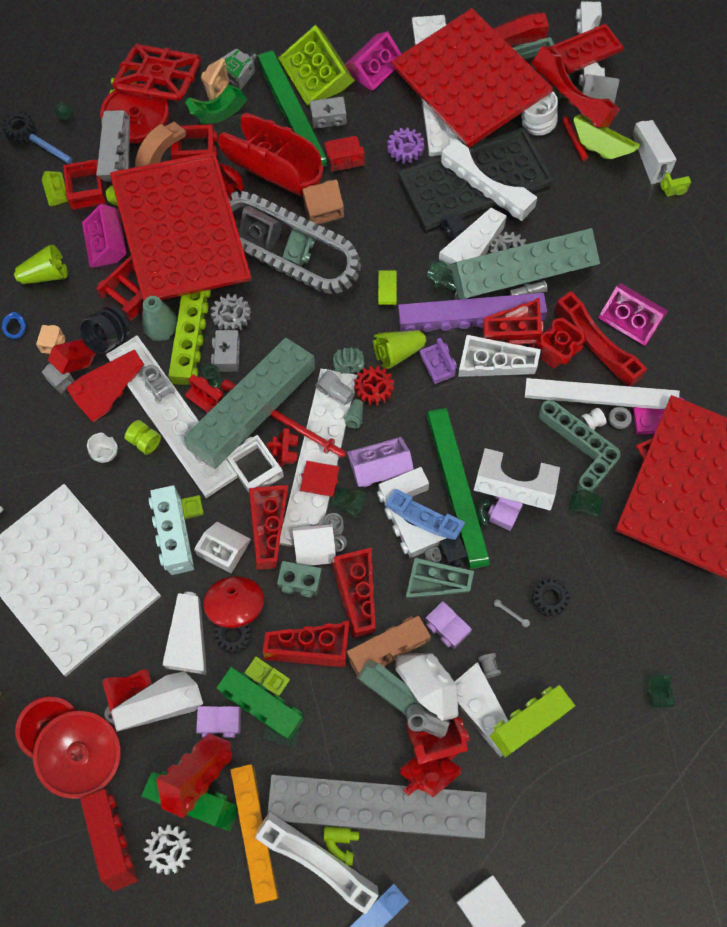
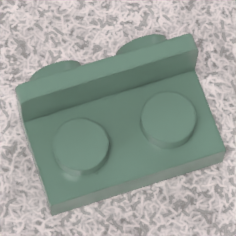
(298, 247)

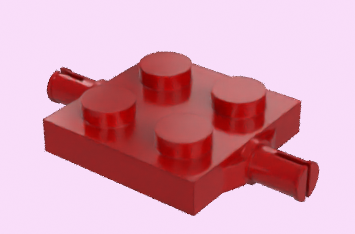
(430, 776)

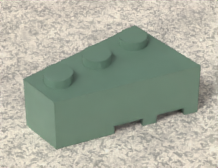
(437, 579)

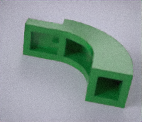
(219, 108)

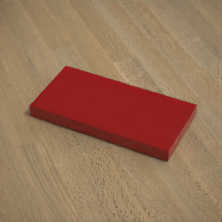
(588, 48)

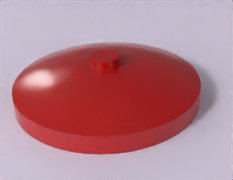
(143, 111)
(76, 754)

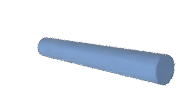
(50, 148)

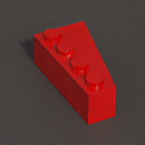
(310, 645)
(194, 774)

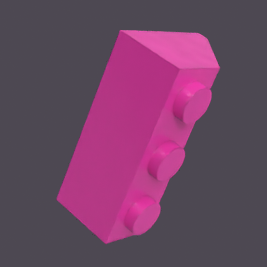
(373, 61)
(104, 236)
(632, 314)

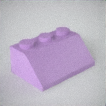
(380, 461)

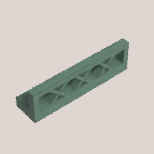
(388, 687)

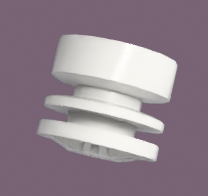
(541, 116)

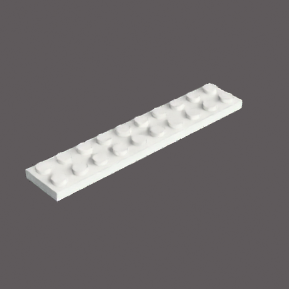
(437, 132)
(174, 421)
(328, 422)

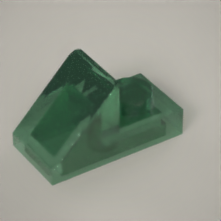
(349, 500)

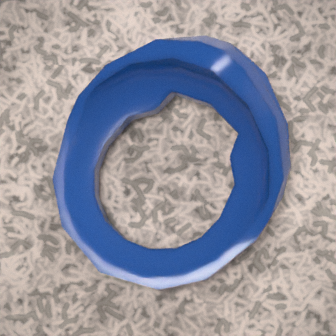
(14, 315)

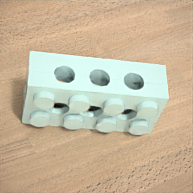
(171, 530)

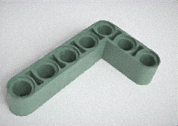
(582, 442)

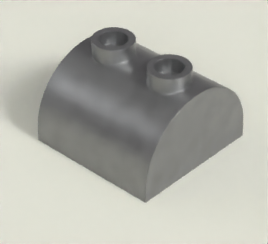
(259, 228)

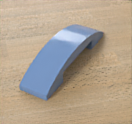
(424, 517)

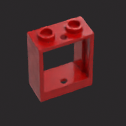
(196, 131)
(83, 198)

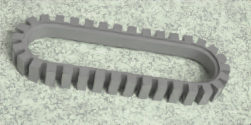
(309, 228)

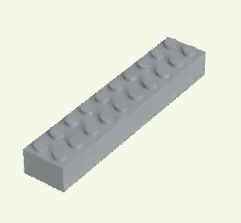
(377, 807)

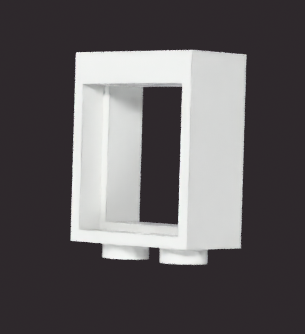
(266, 478)

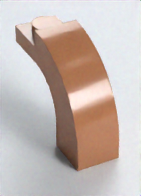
(157, 142)

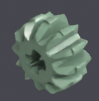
(348, 360)

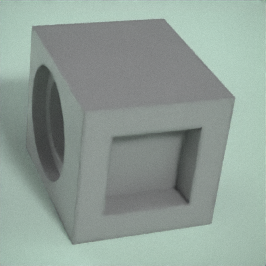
(56, 379)

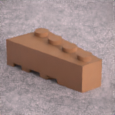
(388, 645)

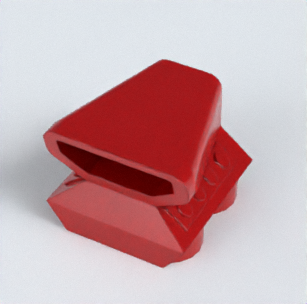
(560, 342)

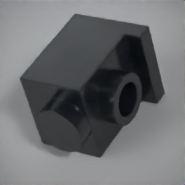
(453, 225)

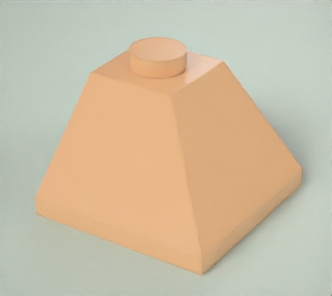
(215, 79)

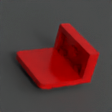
(344, 153)
(123, 688)

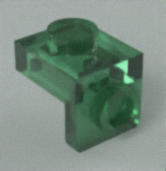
(586, 502)
(660, 690)

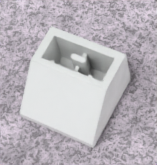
(222, 546)

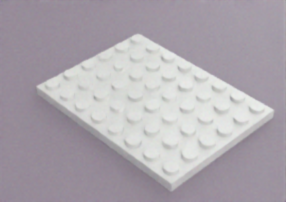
(69, 580)

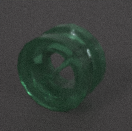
(63, 110)

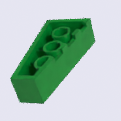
(260, 704)
(208, 808)

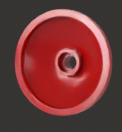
(233, 609)
(34, 716)

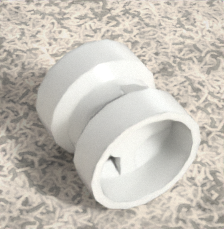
(594, 419)

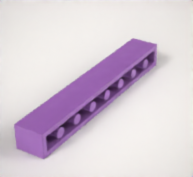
(460, 313)

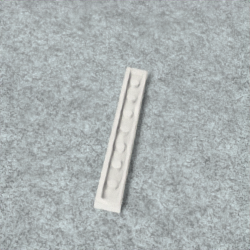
(598, 393)

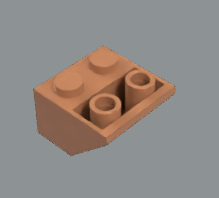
(323, 202)

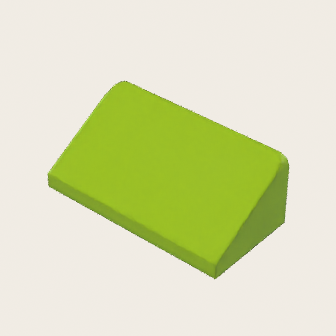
(54, 187)

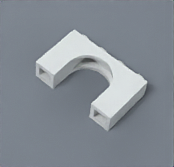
(535, 492)
(414, 539)

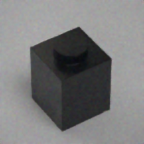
(453, 552)

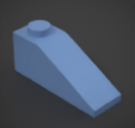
(382, 909)

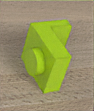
(675, 186)

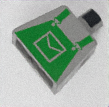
(239, 67)

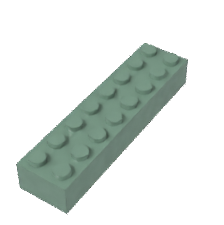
(525, 263)
(250, 403)

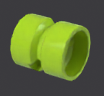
(143, 437)

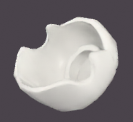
(102, 448)

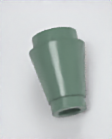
(354, 416)

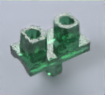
(441, 275)

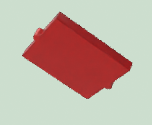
(319, 478)

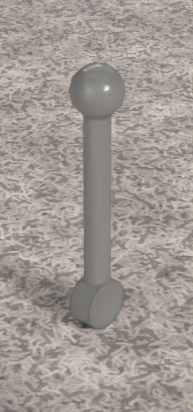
(524, 622)

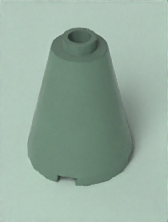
(158, 319)

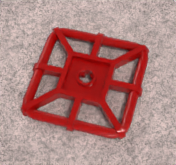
(156, 71)

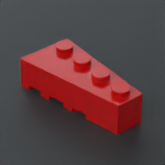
(267, 515)
(356, 589)
(108, 840)

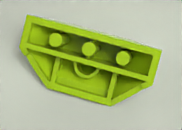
(602, 139)

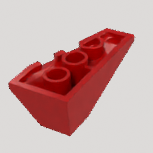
(524, 29)
(102, 386)

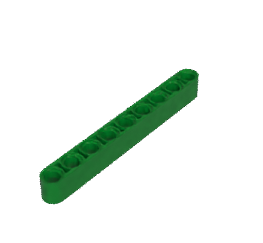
(286, 99)
(457, 487)

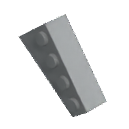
(113, 144)

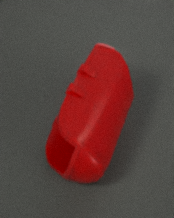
(274, 154)

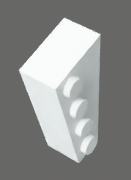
(475, 239)
(494, 357)
(479, 703)

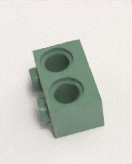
(301, 573)

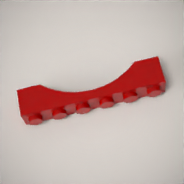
(551, 65)
(620, 362)

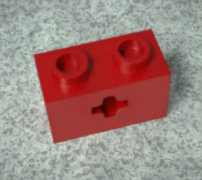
(71, 356)

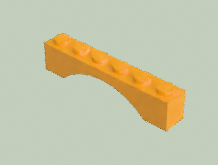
(250, 816)

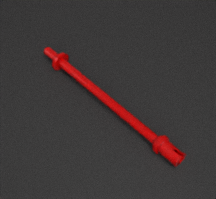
(328, 445)

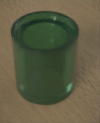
(211, 369)

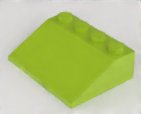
(315, 67)

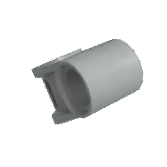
(159, 384)

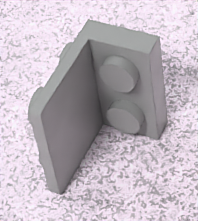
(600, 87)

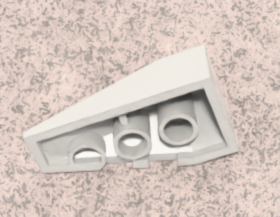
(164, 699)

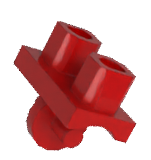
(285, 439)

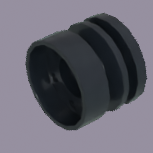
(104, 329)

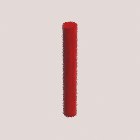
(575, 138)

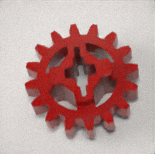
(374, 377)

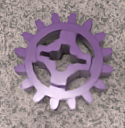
(407, 145)

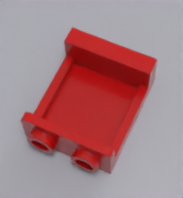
(430, 747)

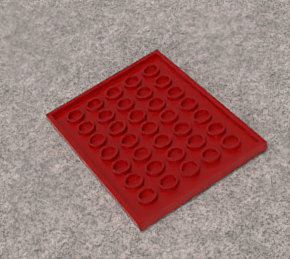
(471, 77)
(180, 227)
(683, 488)

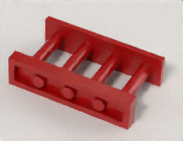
(105, 287)

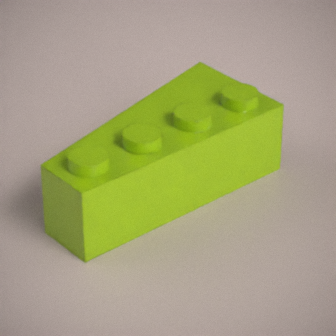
(532, 720)

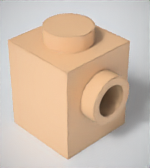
(49, 337)

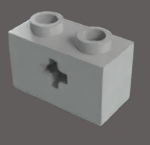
(328, 112)
(229, 341)

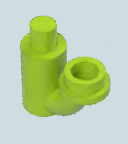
(340, 835)

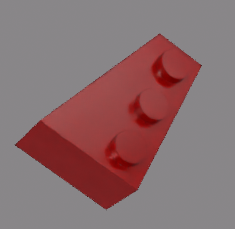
(514, 324)

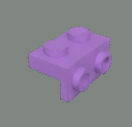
(438, 361)

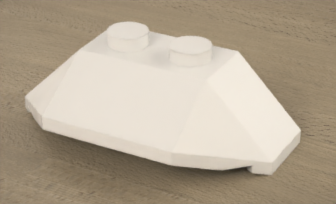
(429, 683)

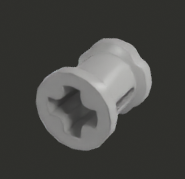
(489, 665)

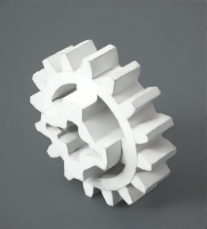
(164, 840)

